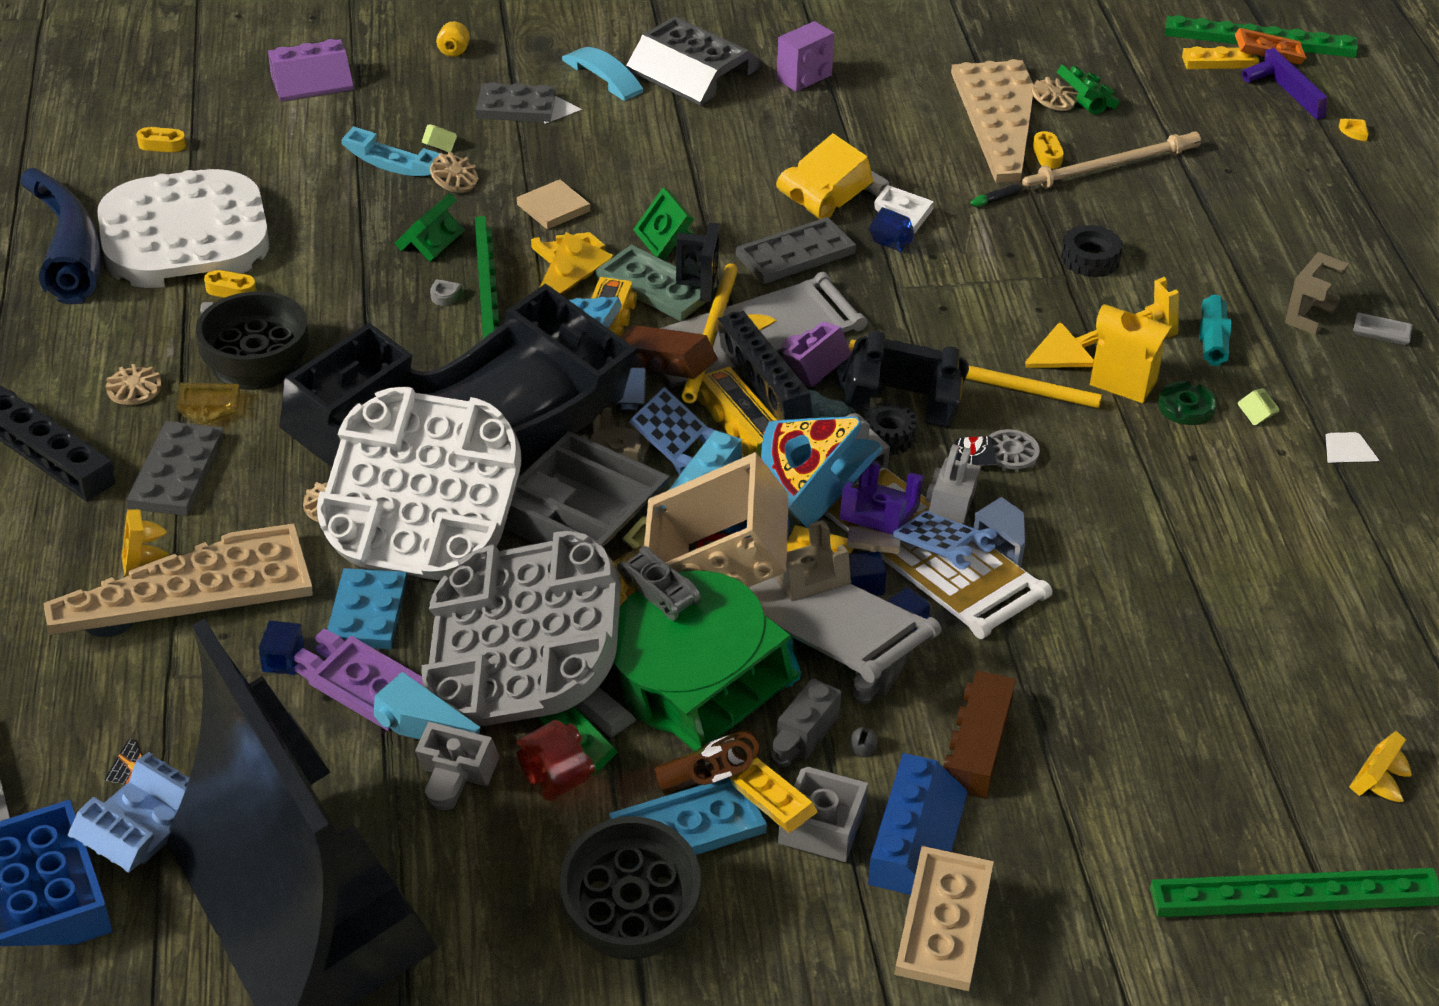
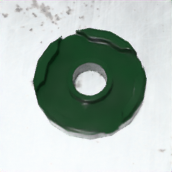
(1197, 412)

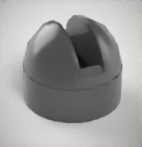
(870, 744)

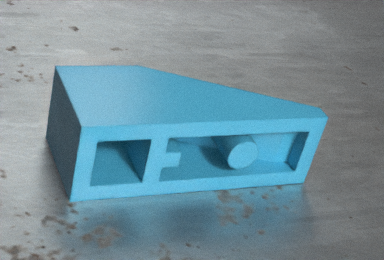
(409, 706)

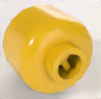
(453, 39)

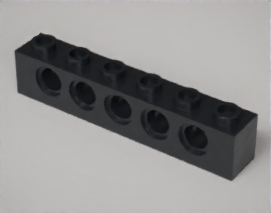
(764, 368)
(53, 448)

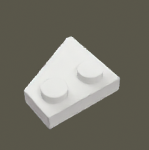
(905, 203)

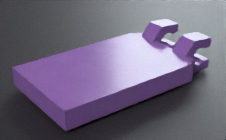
(350, 672)

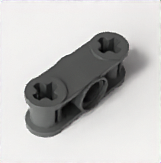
(659, 583)

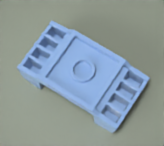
(134, 819)

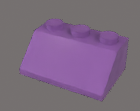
(310, 70)

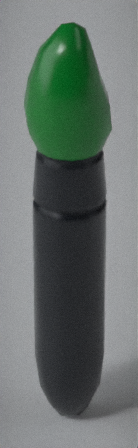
(982, 200)

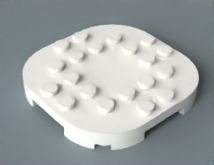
(182, 226)
(419, 482)

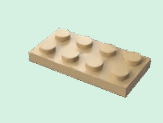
(944, 918)

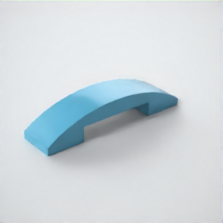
(619, 78)
(395, 160)

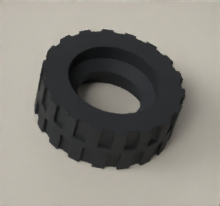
(1091, 263)

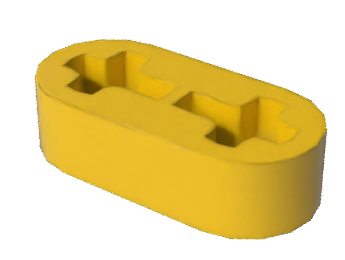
(161, 139)
(1048, 149)
(227, 283)

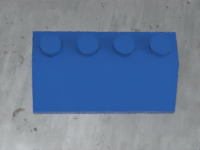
(919, 812)

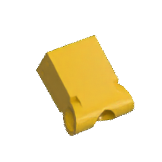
(827, 177)
(1127, 353)

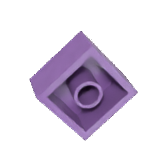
(805, 56)

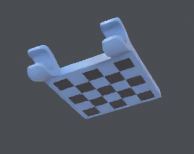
(670, 427)
(945, 537)

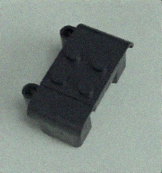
(908, 368)

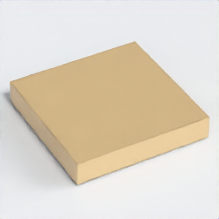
(553, 204)

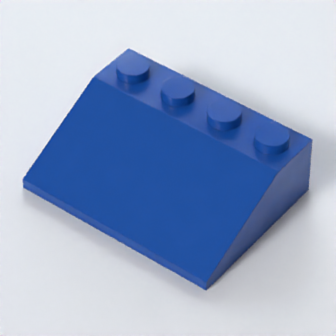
(47, 882)

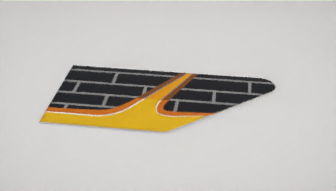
(124, 764)

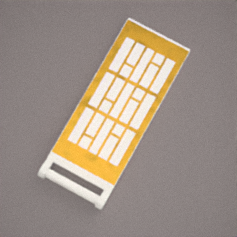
(962, 592)

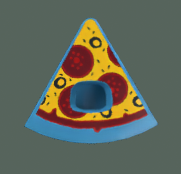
(816, 460)

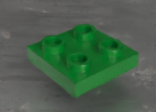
(1091, 92)

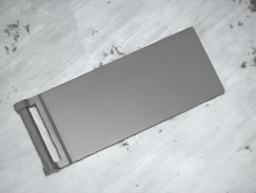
(794, 308)
(847, 625)

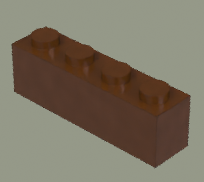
(670, 351)
(981, 732)

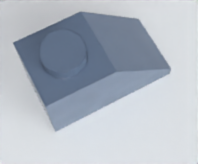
(1009, 525)

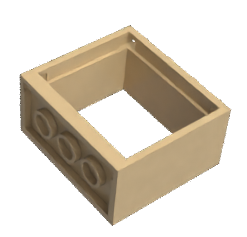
(714, 504)

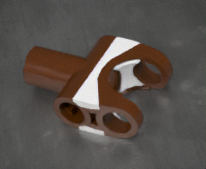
(693, 770)

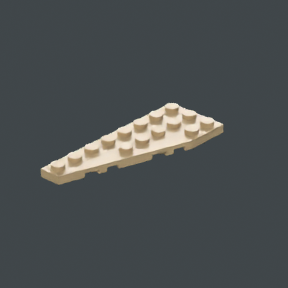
(999, 108)
(232, 573)

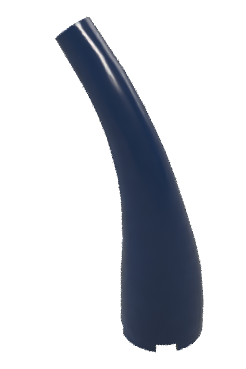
(74, 253)

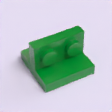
(662, 224)
(433, 230)

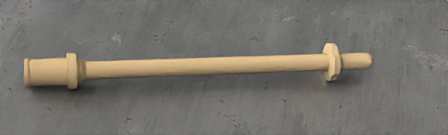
(1174, 145)

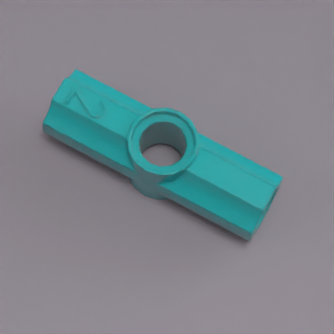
(1215, 330)

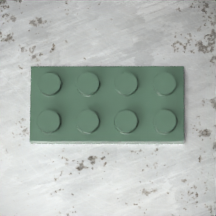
(653, 282)

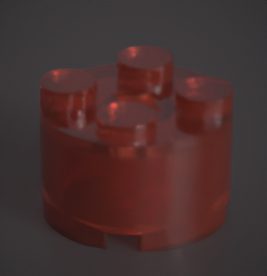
(554, 759)

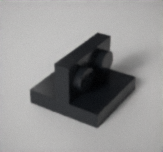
(698, 260)

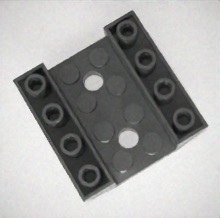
(688, 59)

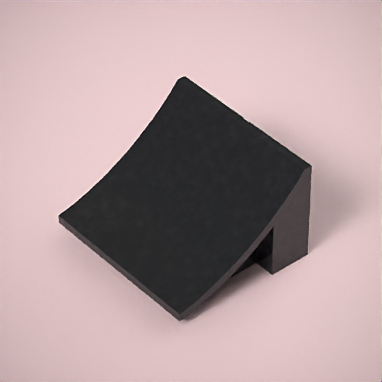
(288, 894)

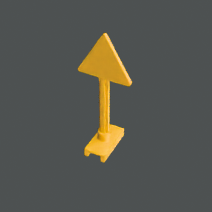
(1065, 350)

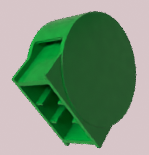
(703, 667)

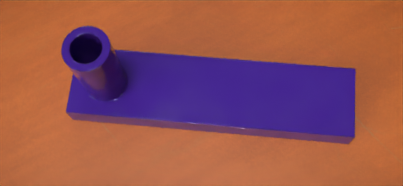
(1290, 80)

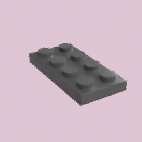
(795, 250)
(175, 468)

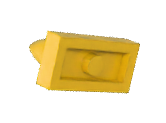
(136, 534)
(1374, 772)

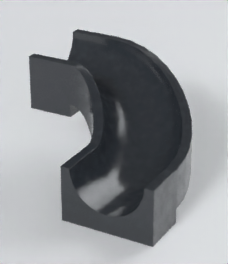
(541, 369)

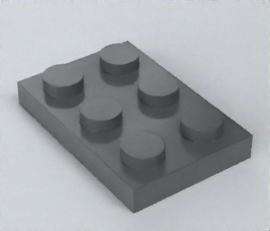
(515, 102)

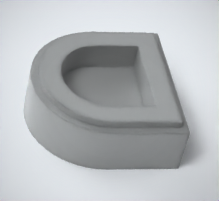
(445, 292)

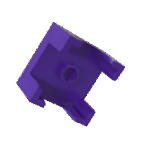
(879, 505)

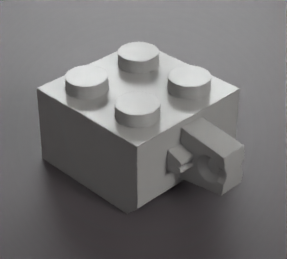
(839, 813)

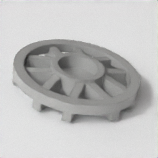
(1014, 450)

